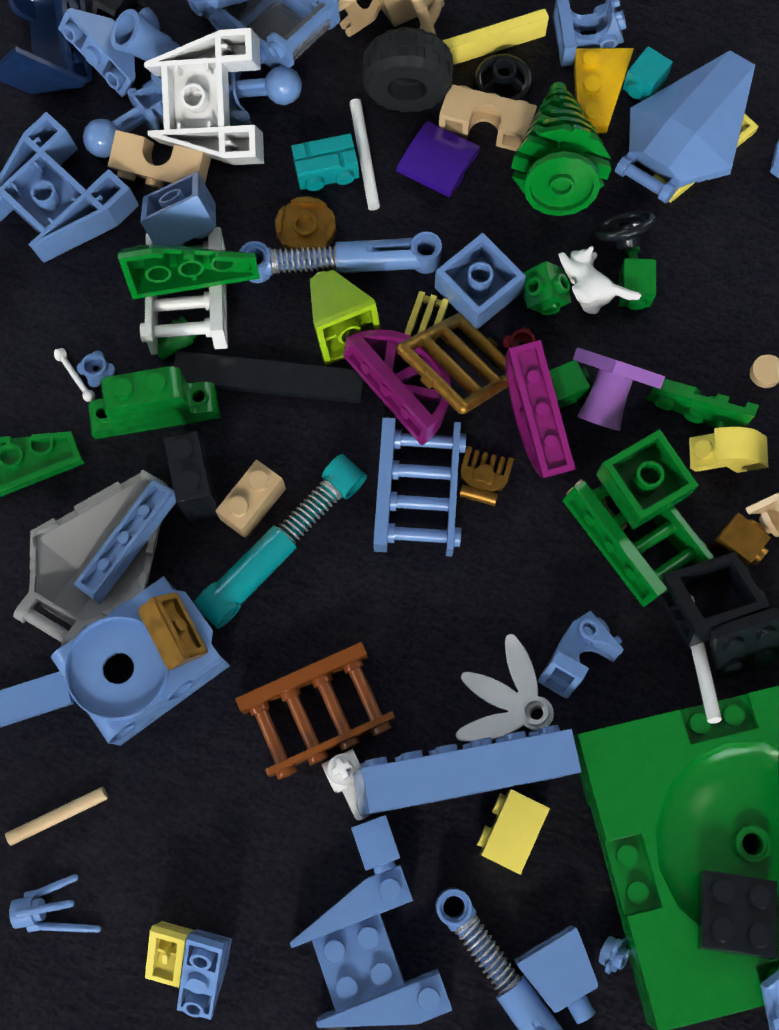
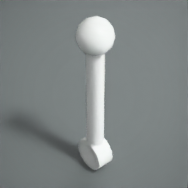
(61, 355)

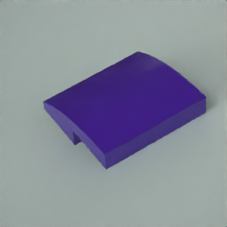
(438, 159)

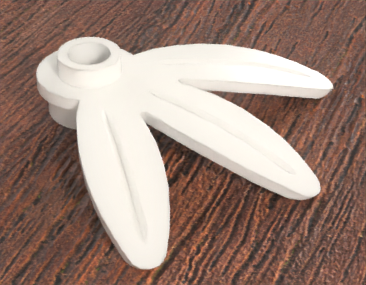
(518, 704)

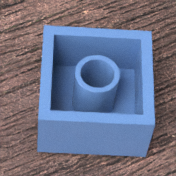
(179, 212)
(479, 281)

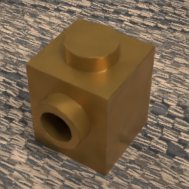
(744, 538)

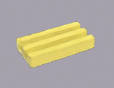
(431, 302)

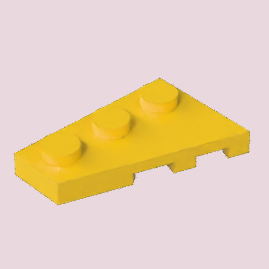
(599, 81)

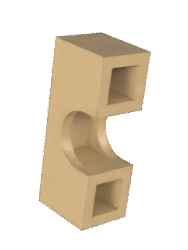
(466, 107)
(133, 158)

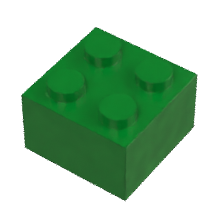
(646, 479)

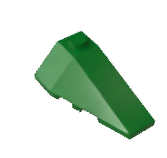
(172, 269)

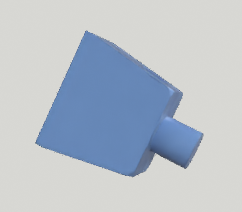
(561, 973)

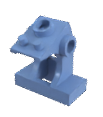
(568, 25)
(585, 634)

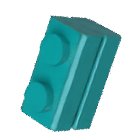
(325, 162)

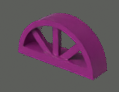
(364, 354)
(537, 410)

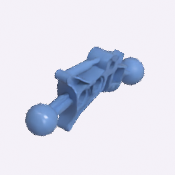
(280, 85)

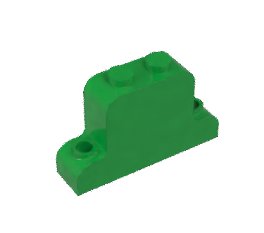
(150, 402)

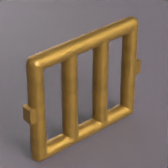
(432, 379)

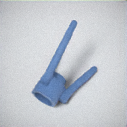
(30, 910)

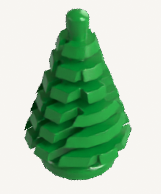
(560, 157)

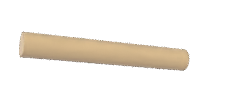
(56, 816)

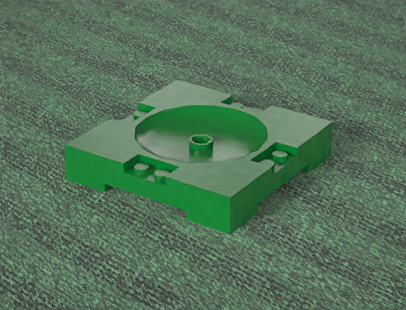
(678, 802)

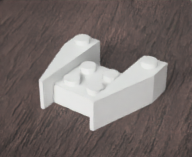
(198, 96)

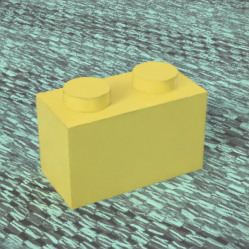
(512, 831)

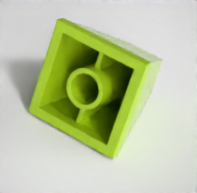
(339, 312)

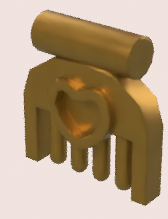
(482, 481)

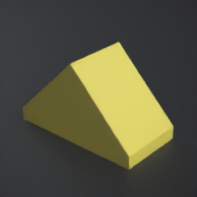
(166, 953)

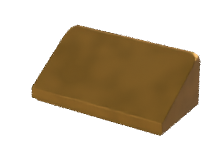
(172, 630)

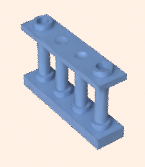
(389, 500)

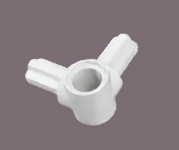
(340, 775)

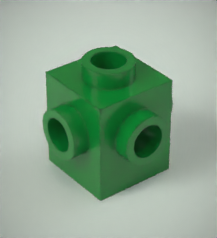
(546, 288)

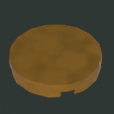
(305, 224)

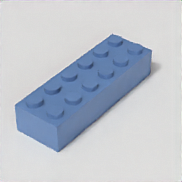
(465, 772)

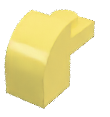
(730, 447)

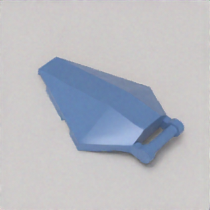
(689, 127)

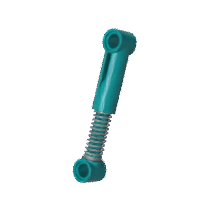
(224, 598)

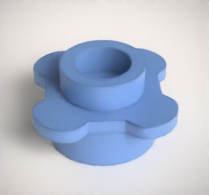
(93, 360)
(614, 954)

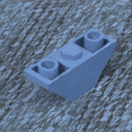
(92, 38)
(202, 972)

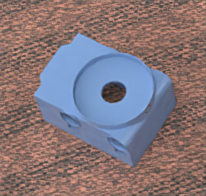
(152, 689)

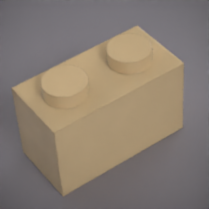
(251, 499)

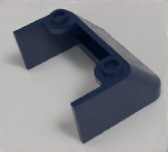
(54, 60)

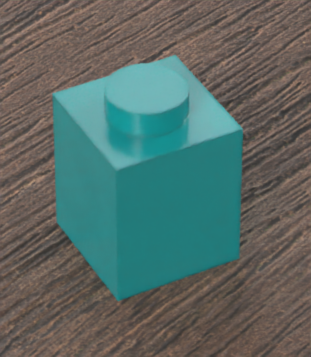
(647, 74)

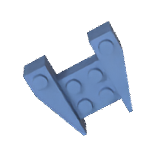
(52, 199)
(362, 962)

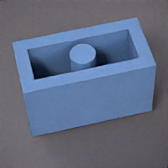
(376, 845)

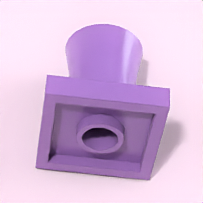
(611, 388)

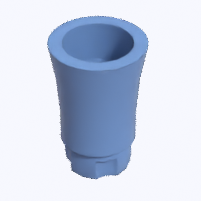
(139, 38)

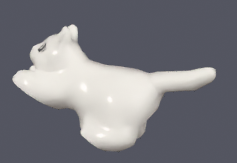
(591, 286)

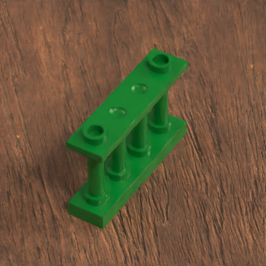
(625, 555)

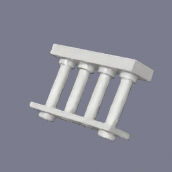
(212, 301)

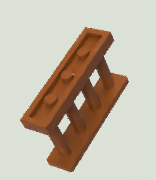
(289, 691)

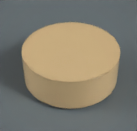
(765, 371)

